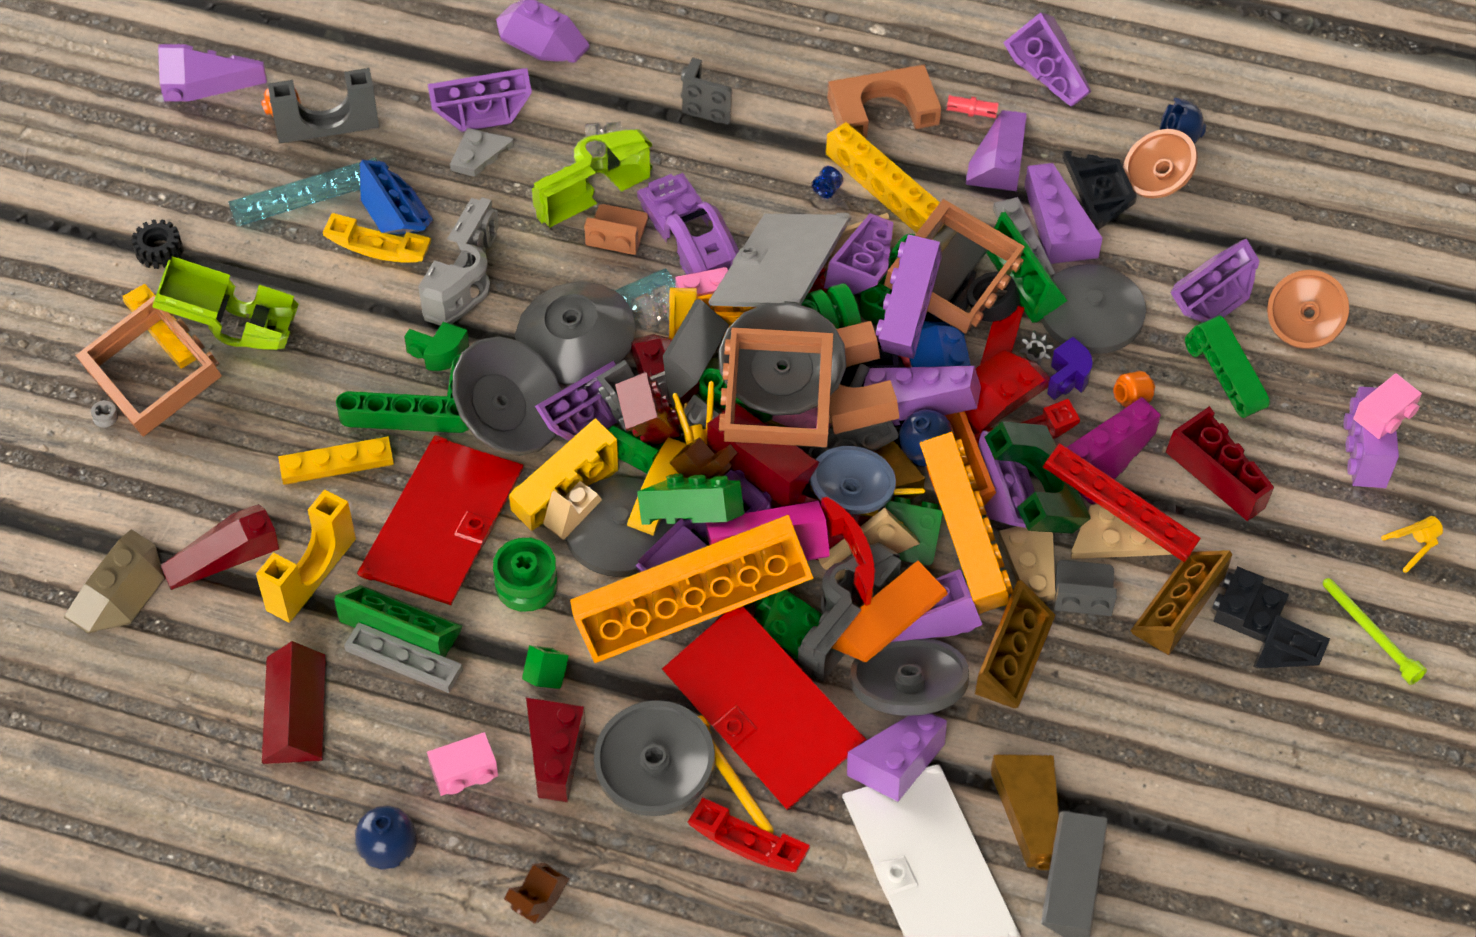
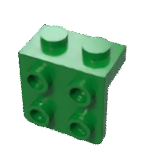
(634, 451)
(923, 522)
(786, 619)

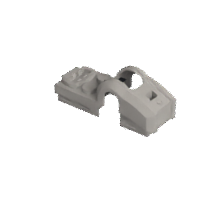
(445, 287)

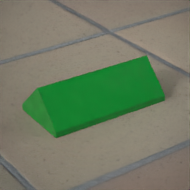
(1036, 286)
(396, 619)

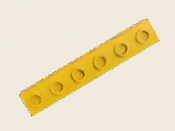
(880, 176)

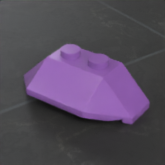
(541, 32)
(481, 99)
(1218, 284)
(577, 406)
(1011, 487)

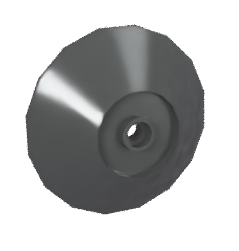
(574, 350)
(516, 378)
(796, 387)

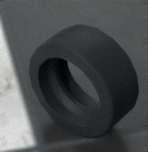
(1002, 308)

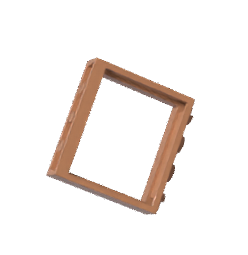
(983, 235)
(123, 334)
(776, 341)

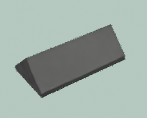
(957, 262)
(692, 348)
(1074, 874)

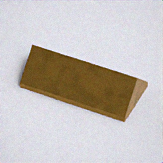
(1182, 599)
(1015, 648)

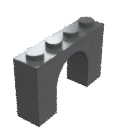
(298, 123)

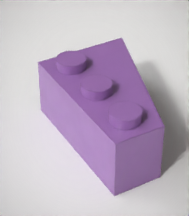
(898, 754)

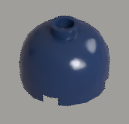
(1185, 118)
(921, 427)
(385, 837)

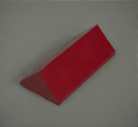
(770, 467)
(294, 705)

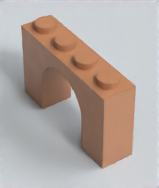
(906, 85)
(864, 405)

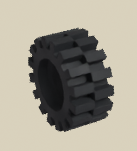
(153, 233)

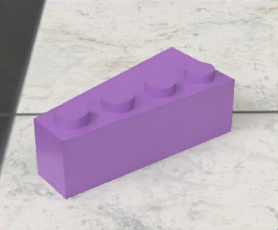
(1060, 219)
(933, 388)

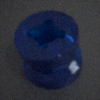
(827, 182)

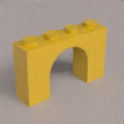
(290, 585)

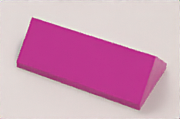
(806, 519)

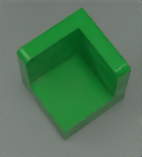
(545, 667)

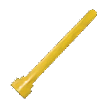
(739, 788)

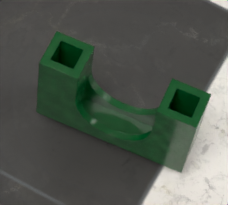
(1060, 506)

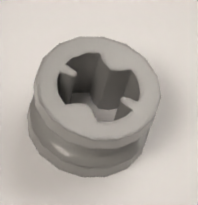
(103, 420)

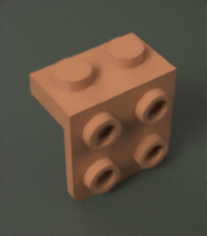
(615, 229)

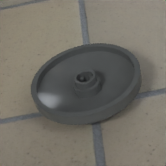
(1101, 311)
(604, 539)
(911, 677)
(654, 758)

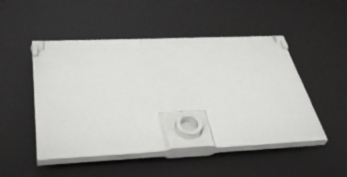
(929, 861)

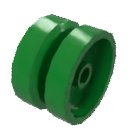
(836, 305)
(525, 574)

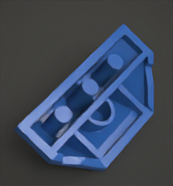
(391, 200)
(940, 346)

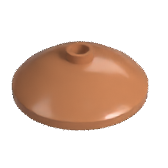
(1156, 154)
(1305, 292)

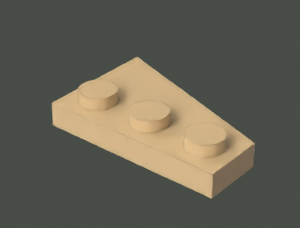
(880, 528)
(1031, 559)

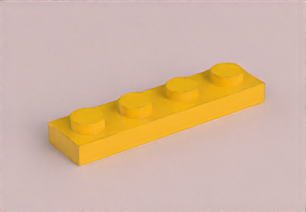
(160, 331)
(335, 460)

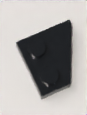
(1290, 646)

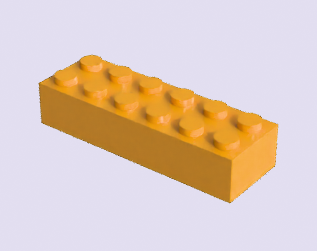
(968, 530)

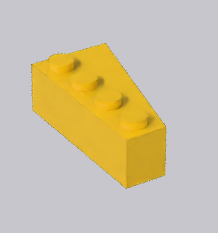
(585, 458)

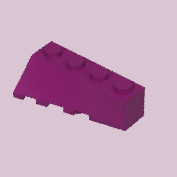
(1118, 439)

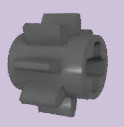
(1041, 342)

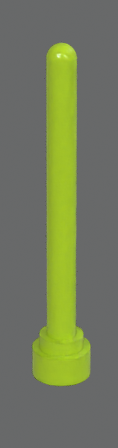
(1411, 670)

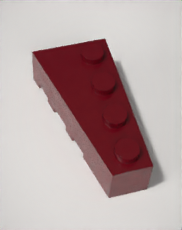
(1220, 464)

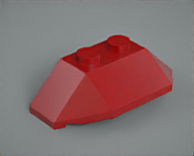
(1005, 385)

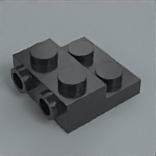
(1248, 604)

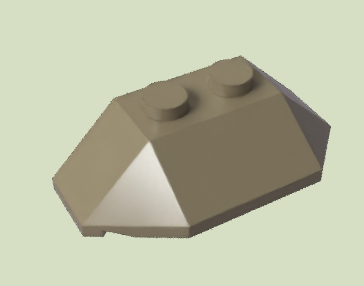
(118, 586)

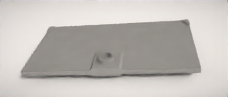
(780, 259)

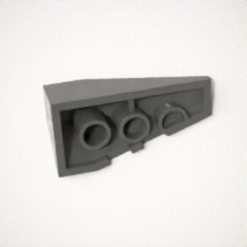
(868, 437)

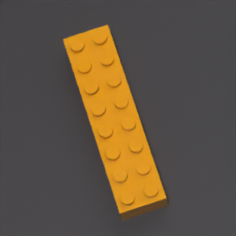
(691, 589)

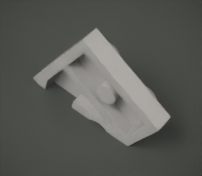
(477, 151)

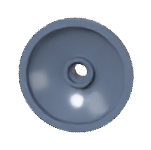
(854, 479)

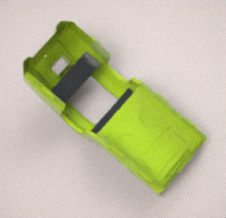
(569, 191)
(206, 294)

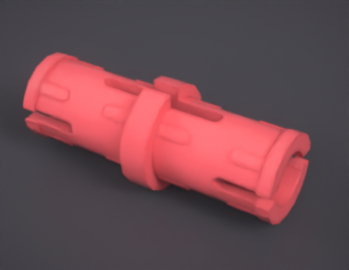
(972, 106)

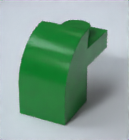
(440, 349)

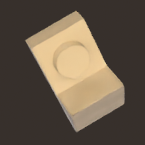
(568, 512)

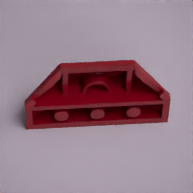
(648, 358)

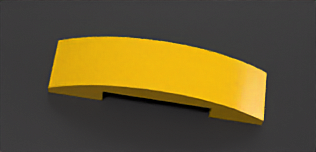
(373, 243)
(656, 474)

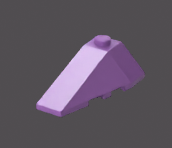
(1049, 58)
(197, 75)
(999, 154)
(863, 256)
(949, 616)

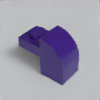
(1073, 368)

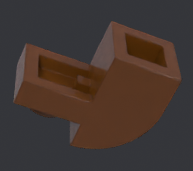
(700, 460)
(537, 893)

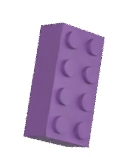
(910, 296)

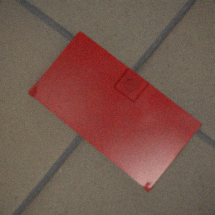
(441, 520)
(763, 706)

